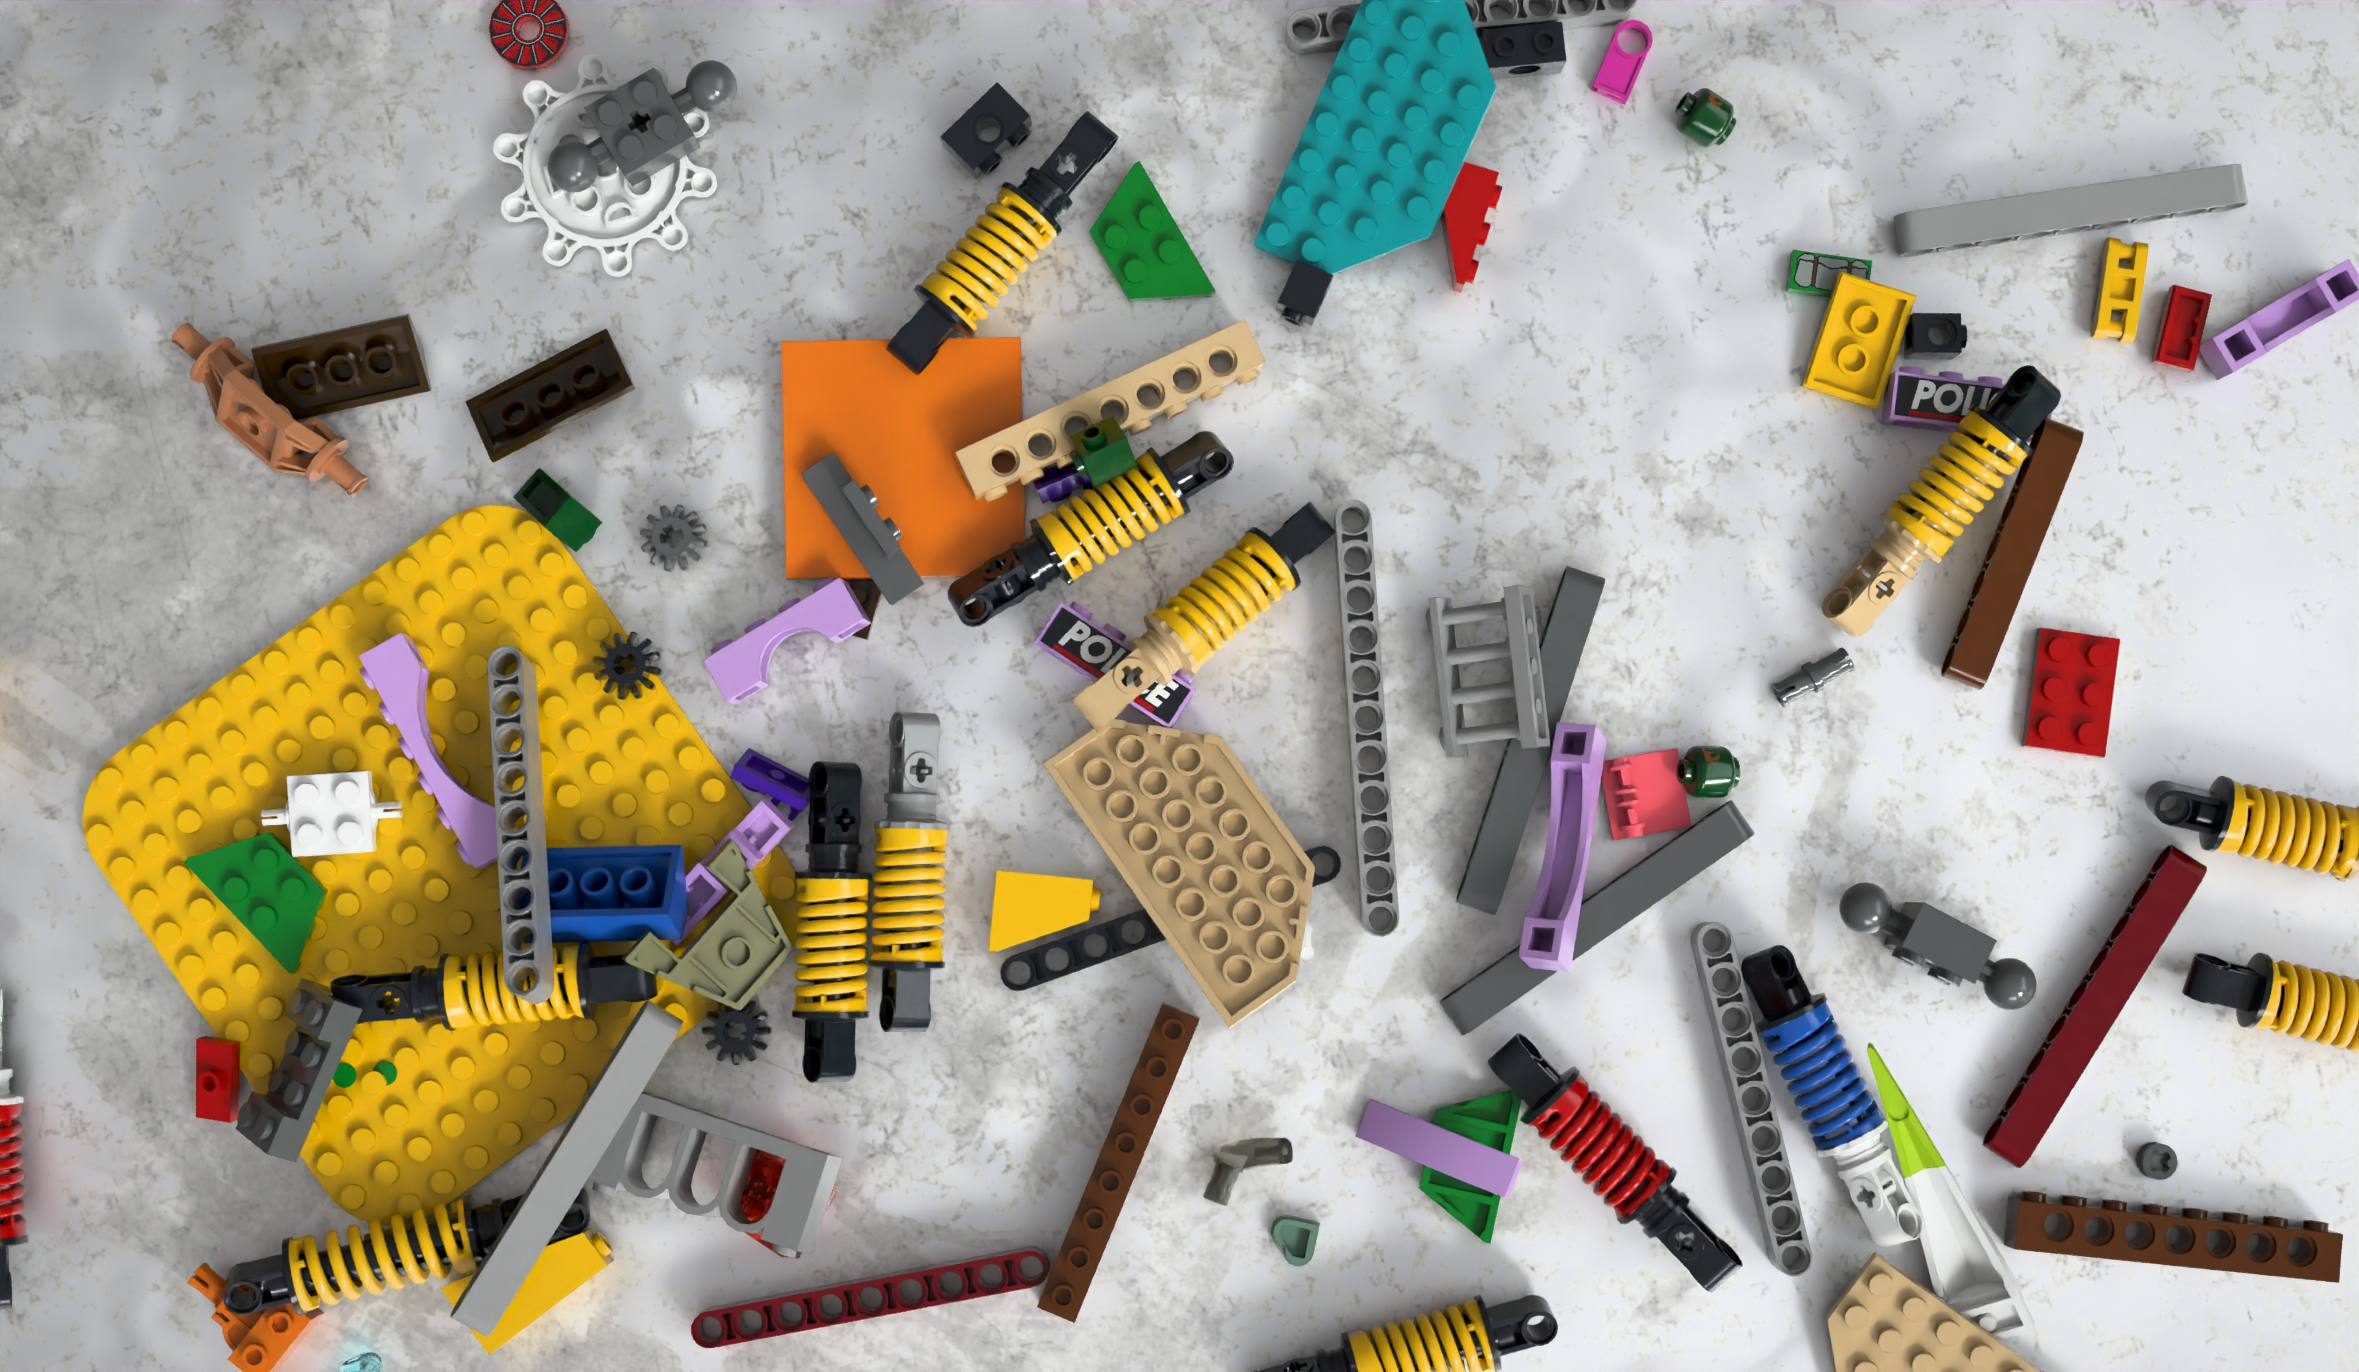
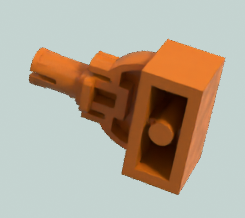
(259, 1339)

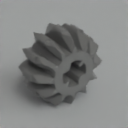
(683, 525)

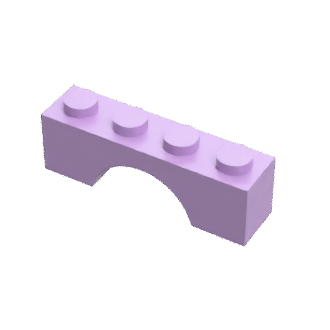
(2281, 320)
(743, 665)

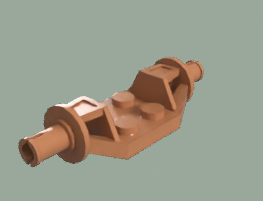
(260, 422)

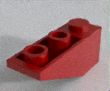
(1464, 220)

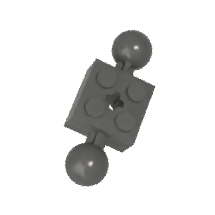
(644, 99)
(1939, 942)

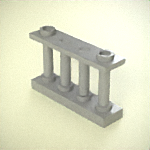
(1524, 687)

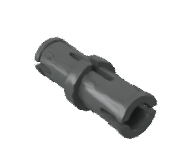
(1812, 677)

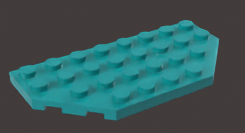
(1383, 136)

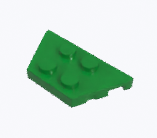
(1146, 244)
(265, 892)
(1490, 1122)

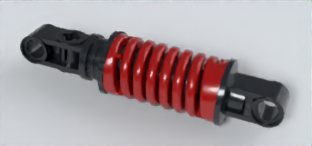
(1613, 1158)

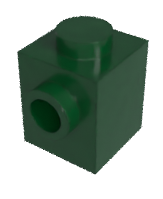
(1102, 452)

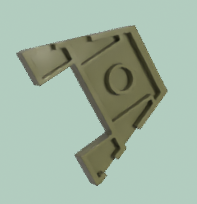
(733, 951)

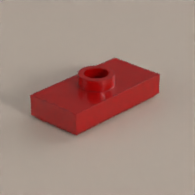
(2181, 328)
(217, 1079)

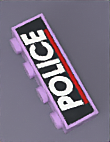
(1935, 401)
(1096, 651)

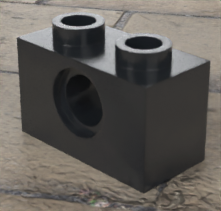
(1524, 50)
(993, 109)

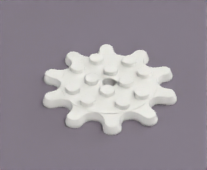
(611, 211)

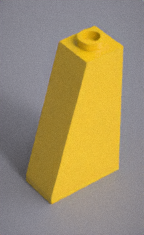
(554, 1276)

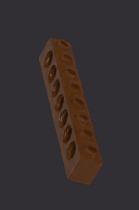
(1118, 1162)
(2316, 1260)

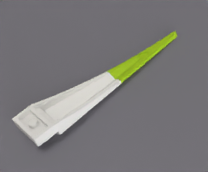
(1957, 1248)

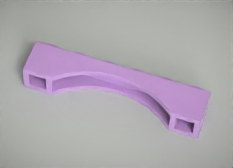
(402, 682)
(1556, 905)

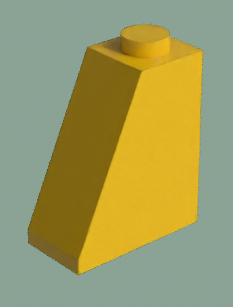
(1038, 905)

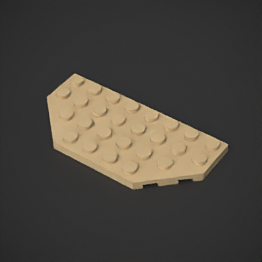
(1196, 854)
(1900, 1326)

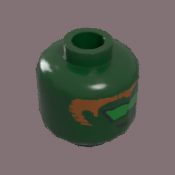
(1705, 117)
(1708, 771)

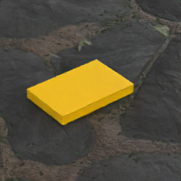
(1858, 340)

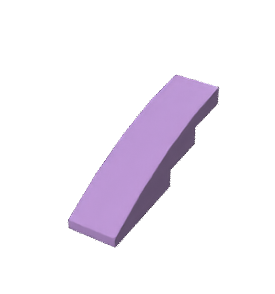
(755, 838)
(1439, 1148)

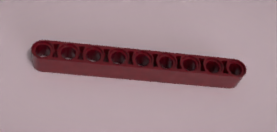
(2094, 1006)
(853, 1306)

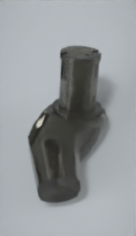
(1241, 1156)

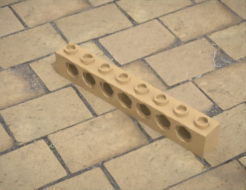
(1233, 343)

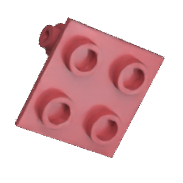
(1644, 794)

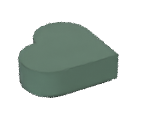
(1296, 1237)

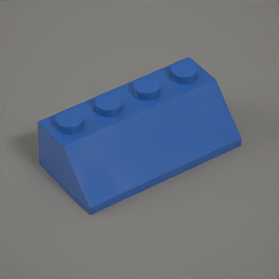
(614, 893)

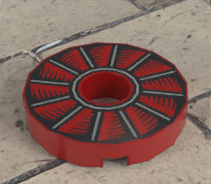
(532, 53)

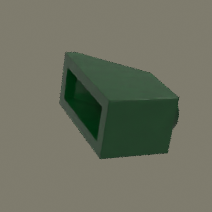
(557, 510)

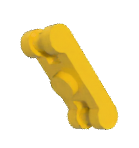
(2120, 290)

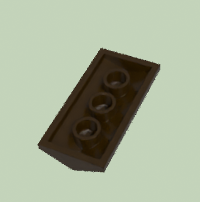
(344, 367)
(550, 395)

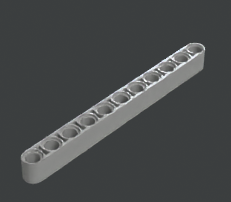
(1372, 698)

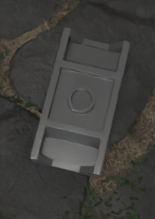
(284, 1116)

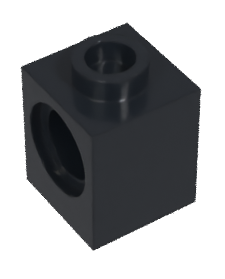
(1303, 293)
(1917, 341)

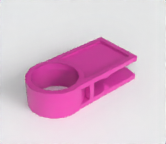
(1619, 68)

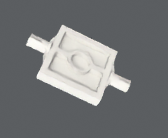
(332, 813)

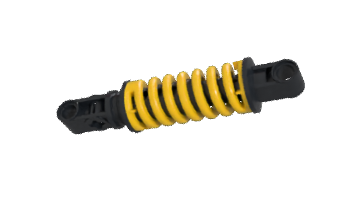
(386, 1255)

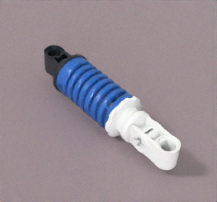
(1841, 1109)

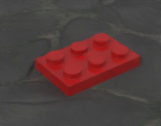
(2071, 692)

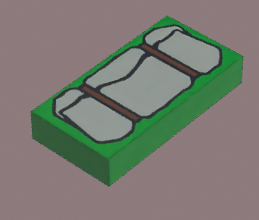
(1817, 272)

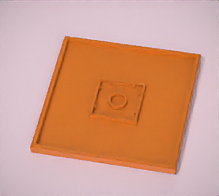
(902, 442)

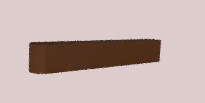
(2012, 553)

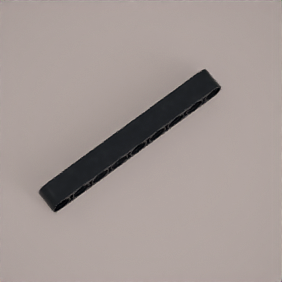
(1116, 945)

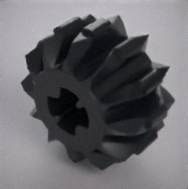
(626, 680)
(735, 1044)

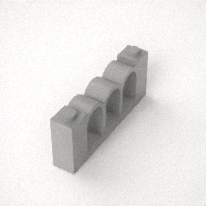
(799, 1197)

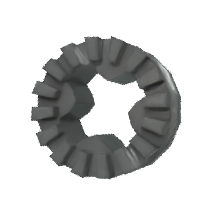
(2144, 1160)

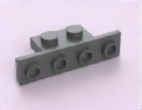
(862, 528)

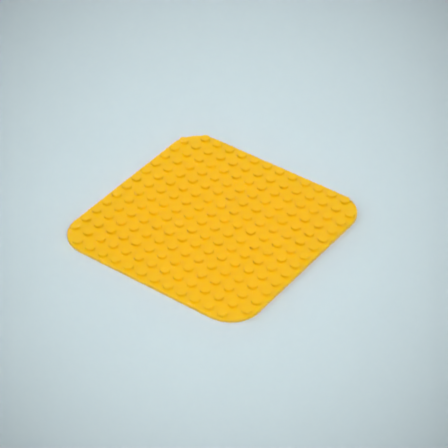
(302, 708)

